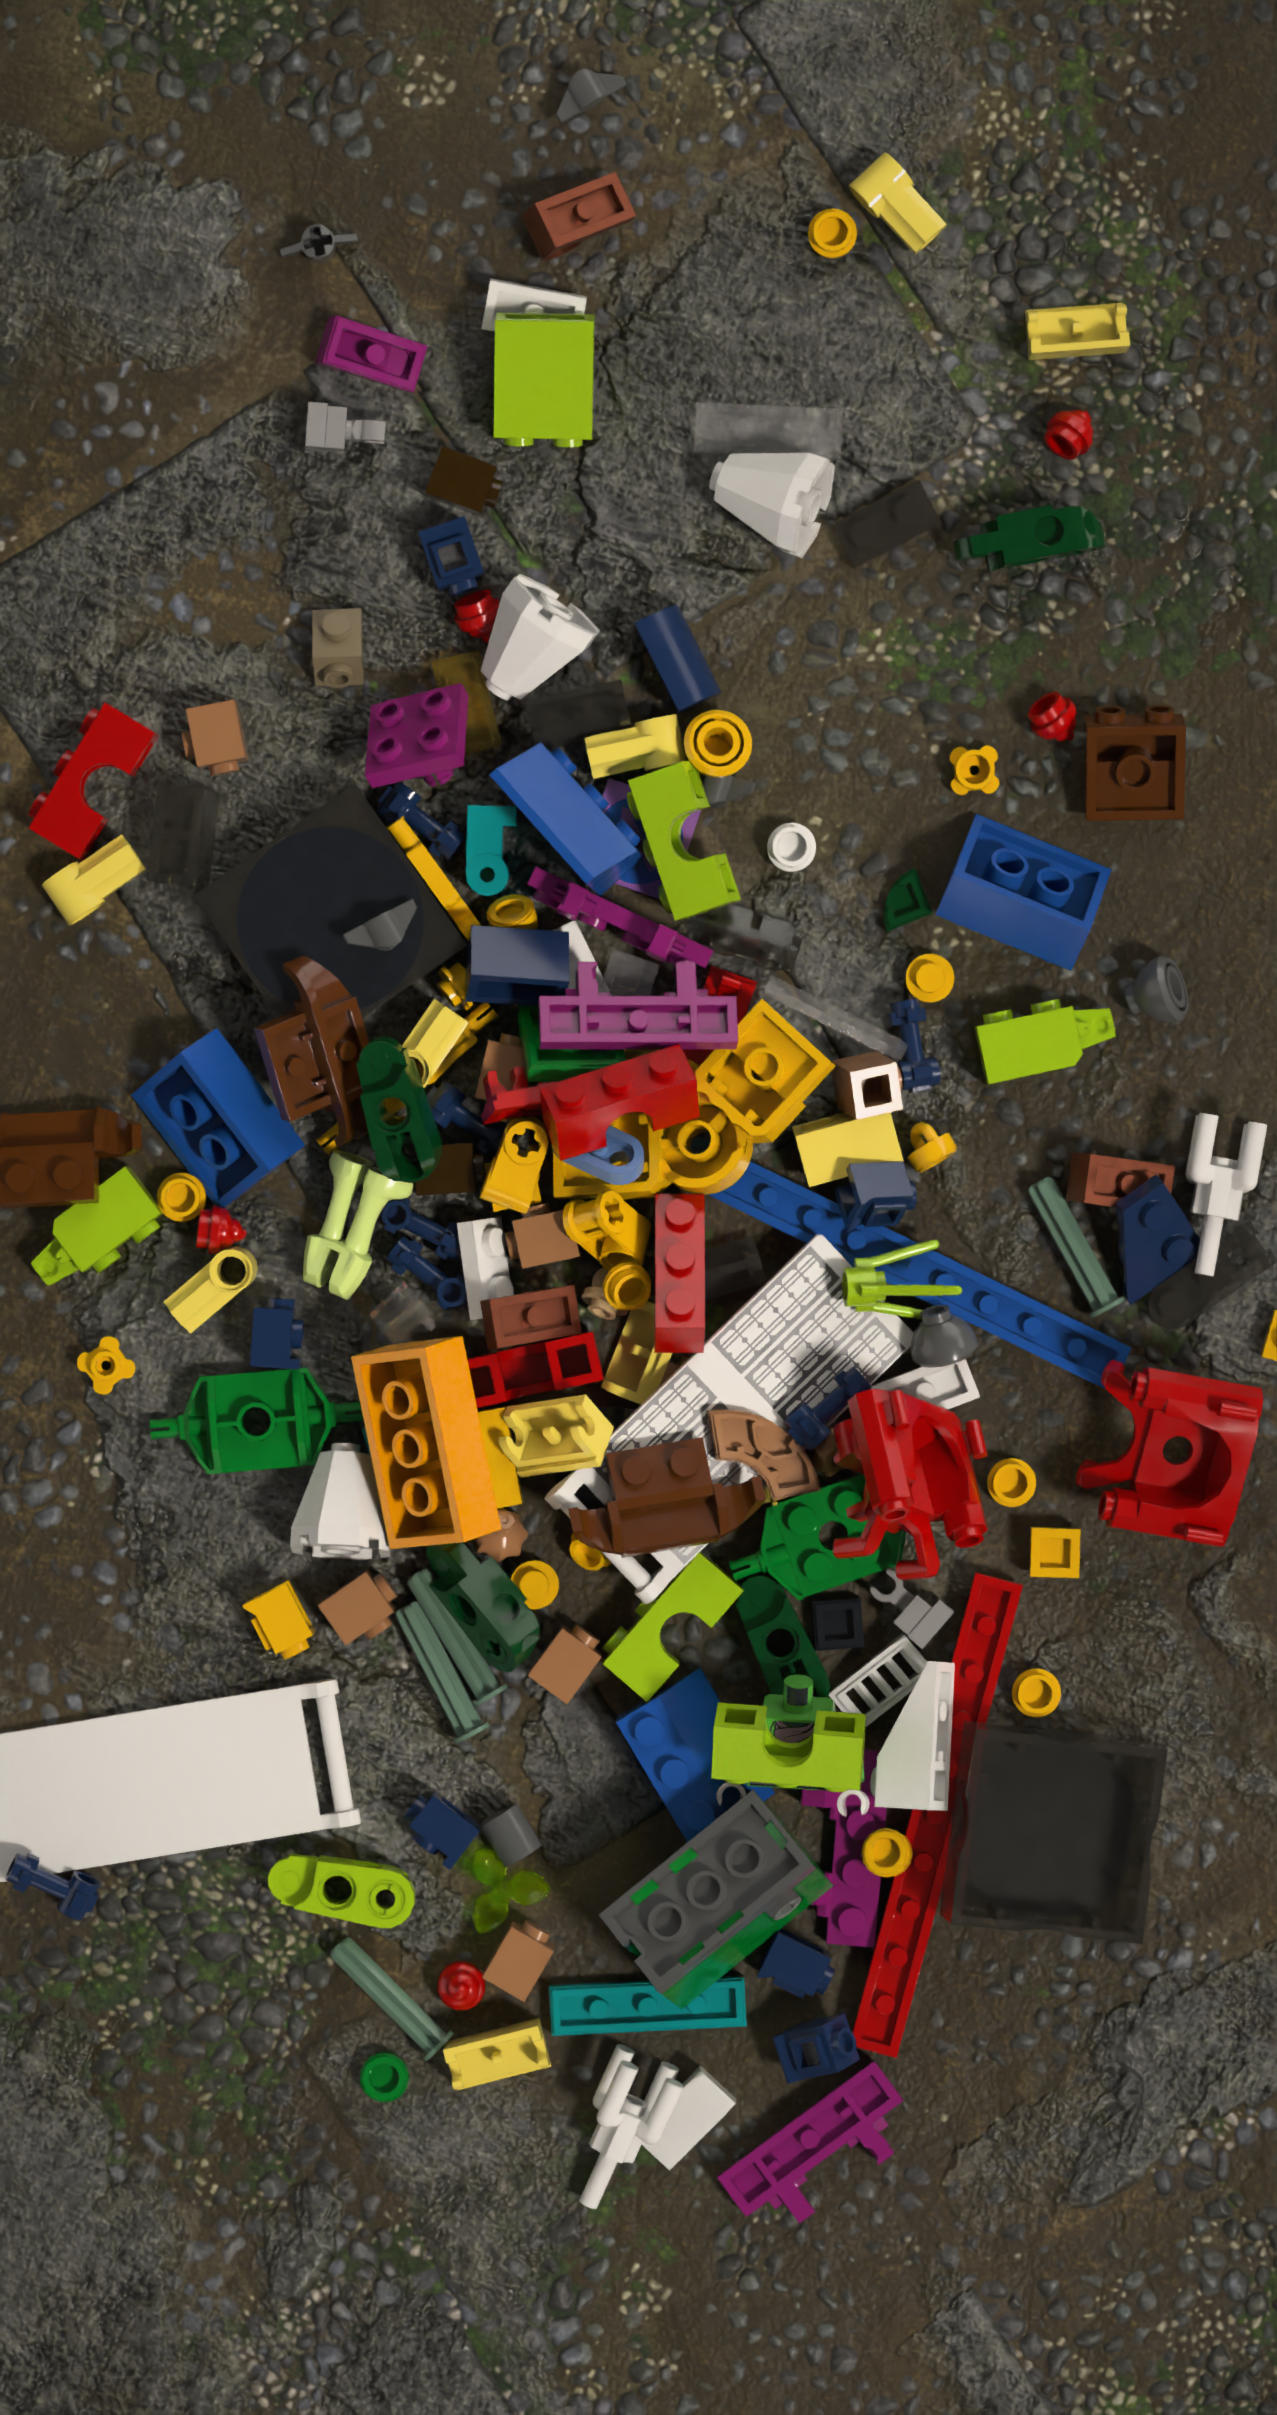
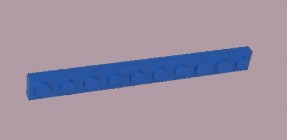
(982, 1298)

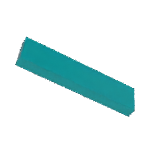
(641, 2008)

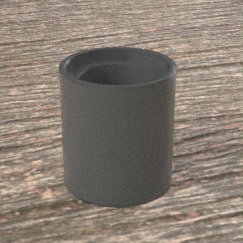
(510, 1835)

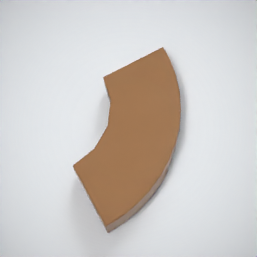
(764, 1448)

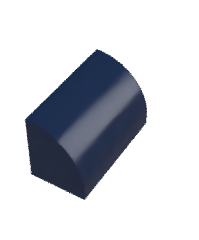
(677, 658)
(515, 965)

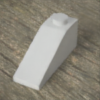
(916, 1754)

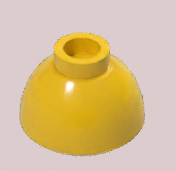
(717, 743)

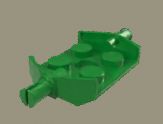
(297, 1410)
(792, 1545)

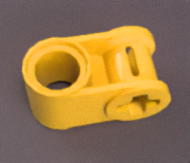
(513, 1171)
(608, 1229)

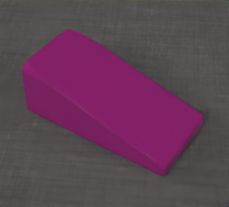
(370, 354)

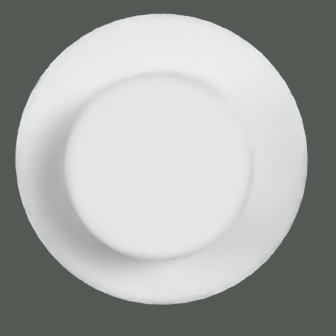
(791, 847)

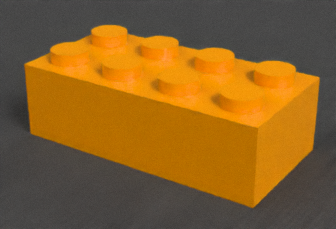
(426, 1443)

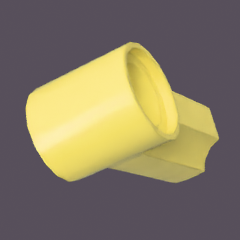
(888, 193)
(646, 746)
(84, 885)
(434, 1037)
(209, 1290)

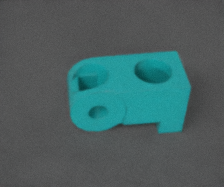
(485, 867)

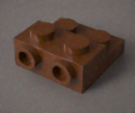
(1134, 764)

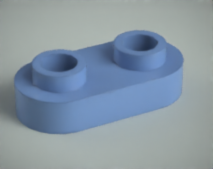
(619, 1148)

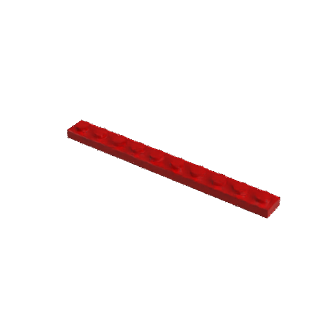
(917, 1890)

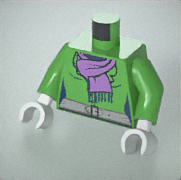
(793, 1720)

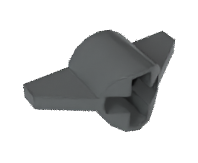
(586, 91)
(318, 244)
(725, 789)
(384, 930)

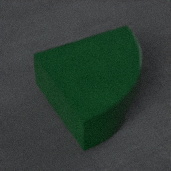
(905, 902)

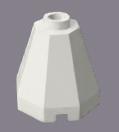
(776, 495)
(532, 638)
(341, 1508)

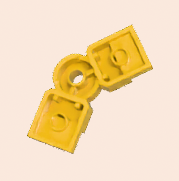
(742, 1100)

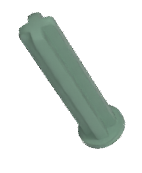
(1074, 1246)
(459, 1646)
(440, 1672)
(390, 1997)

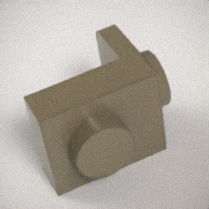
(337, 647)

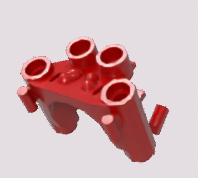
(914, 1475)
(1186, 1498)

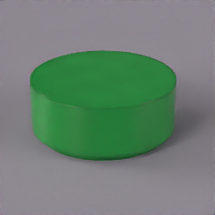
(384, 2076)

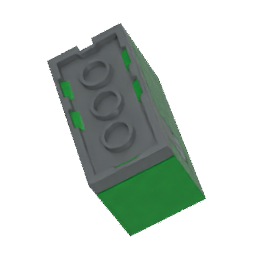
(716, 1900)

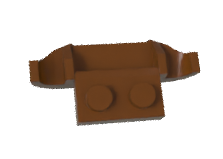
(316, 1050)
(57, 1155)
(664, 1502)

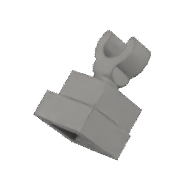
(329, 428)
(917, 1617)

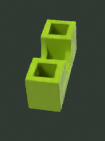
(663, 804)
(638, 1653)
(750, 1753)

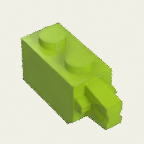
(1039, 1042)
(93, 1231)

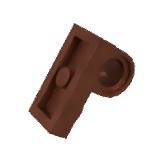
(576, 215)
(1109, 1179)
(530, 1317)

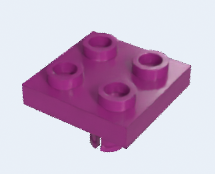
(417, 737)

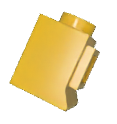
(281, 1620)

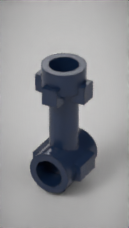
(402, 802)
(916, 1071)
(447, 1106)
(399, 1215)
(406, 1256)
(808, 1424)
(75, 1895)

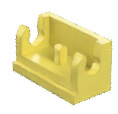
(1077, 331)
(840, 1140)
(635, 1368)
(556, 1435)
(496, 2054)

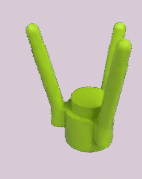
(866, 1287)

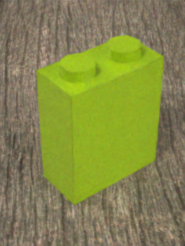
(544, 378)

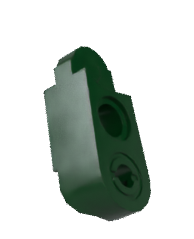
(1033, 537)
(388, 1073)
(484, 1605)
(767, 1608)

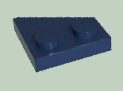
(1153, 1238)

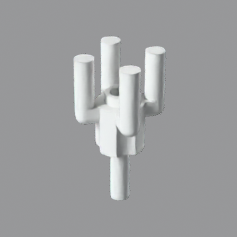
(1220, 1182)
(626, 2119)

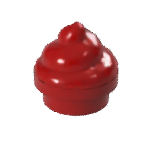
(1069, 433)
(477, 614)
(1053, 717)
(218, 1230)
(461, 1985)

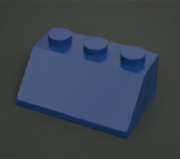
(570, 816)
(1023, 892)
(217, 1118)
(675, 1749)

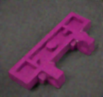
(598, 912)
(603, 1021)
(855, 1894)
(843, 2116)

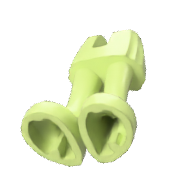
(348, 1259)

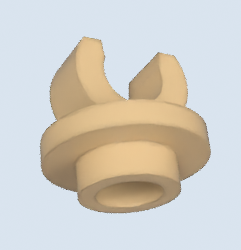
(596, 1301)

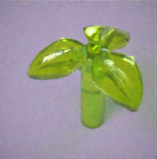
(492, 1907)

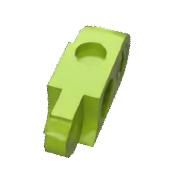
(302, 1879)

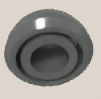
(1159, 991)
(942, 1338)

